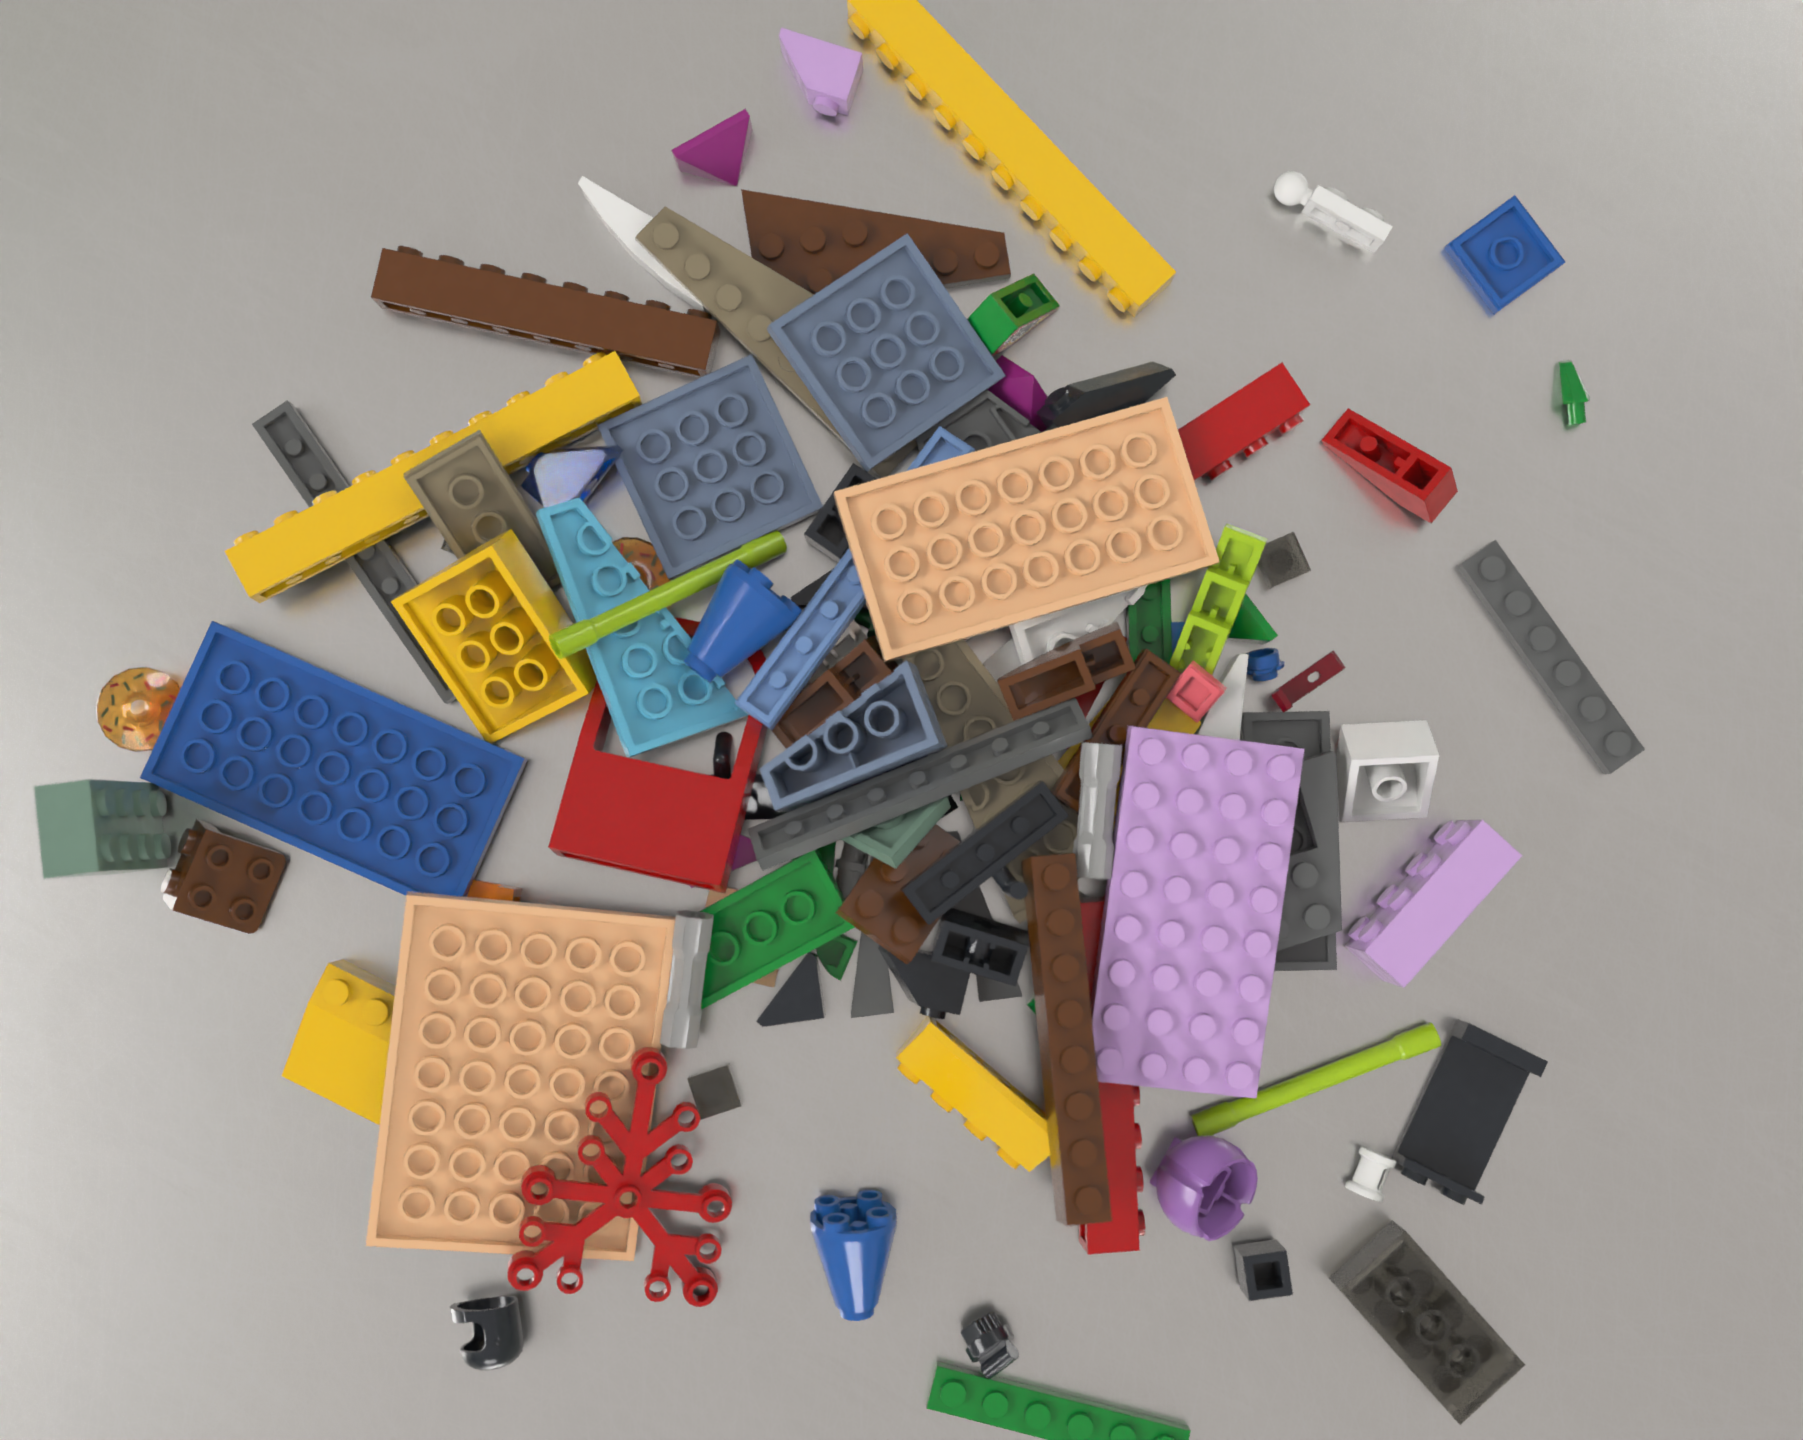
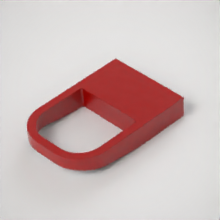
(653, 814)

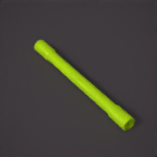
(589, 631)
(1399, 1048)

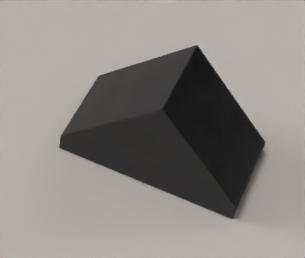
(799, 997)

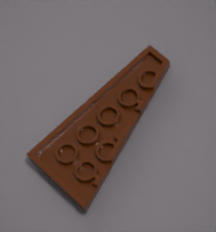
(824, 241)

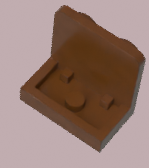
(222, 878)

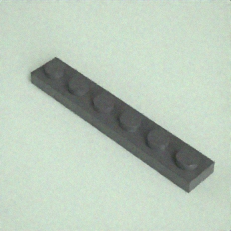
(1550, 657)

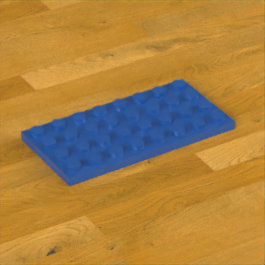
(332, 767)

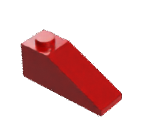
(1393, 465)

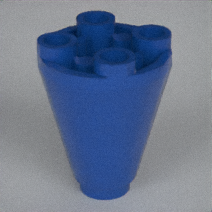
(738, 621)
(854, 1248)

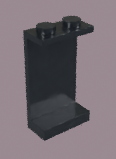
(1464, 1110)

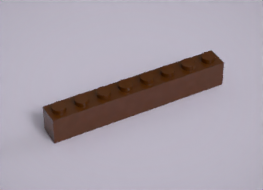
(546, 312)
(1066, 1040)

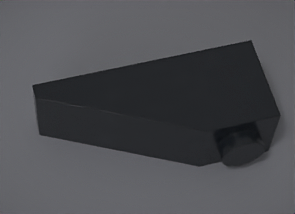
(1103, 394)

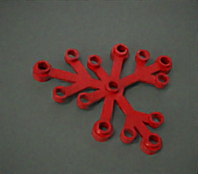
(635, 1144)

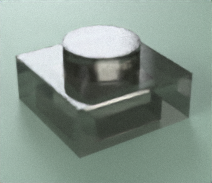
(1282, 560)
(715, 1091)

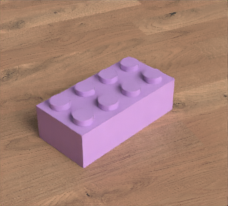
(1431, 900)

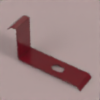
(1300, 686)

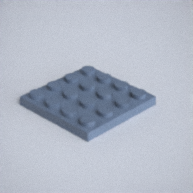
(885, 352)
(711, 467)

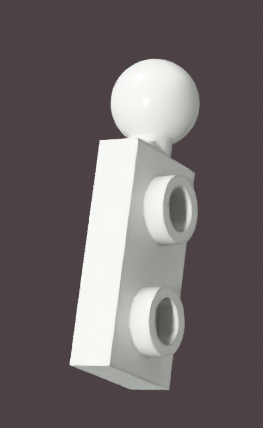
(1333, 210)

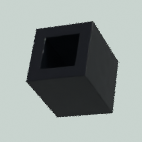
(1263, 1270)

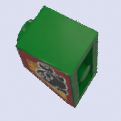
(1012, 313)

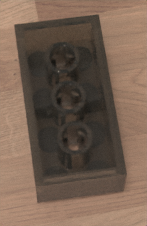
(1484, 1357)

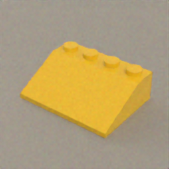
(489, 637)
(345, 1039)

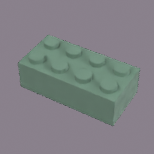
(101, 828)

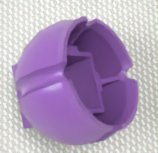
(1204, 1185)

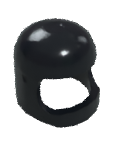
(496, 1331)

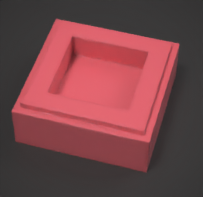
(1195, 691)

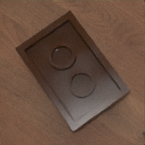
(880, 906)

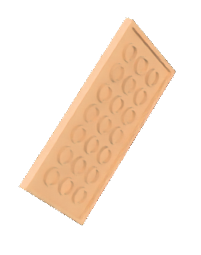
(1025, 528)

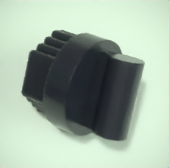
(990, 1344)

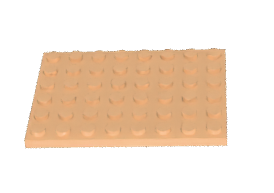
(490, 1060)

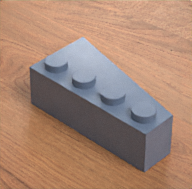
(867, 738)

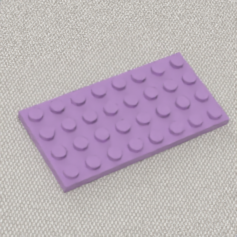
(1193, 911)

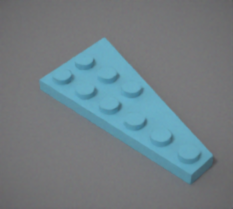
(640, 666)

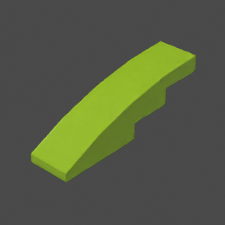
(1219, 599)

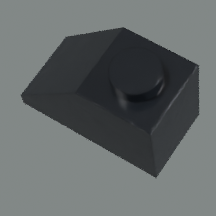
(929, 984)

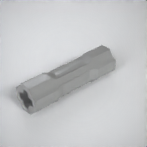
(1099, 777)
(686, 980)

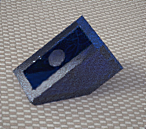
(568, 473)

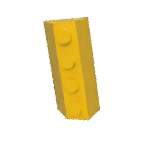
(977, 1092)

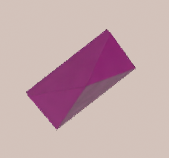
(718, 151)
(1020, 391)

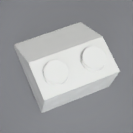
(1385, 770)

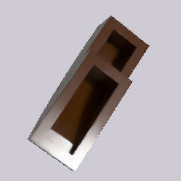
(1066, 671)
(834, 691)

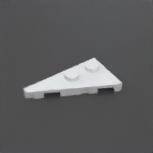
(1050, 631)

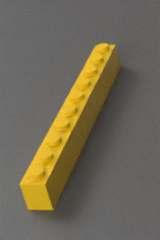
(1014, 149)
(386, 504)

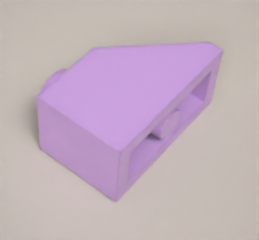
(823, 71)

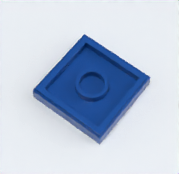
(1504, 254)

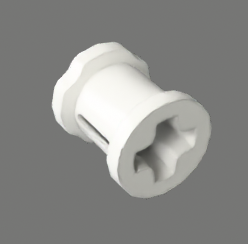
(1371, 1174)

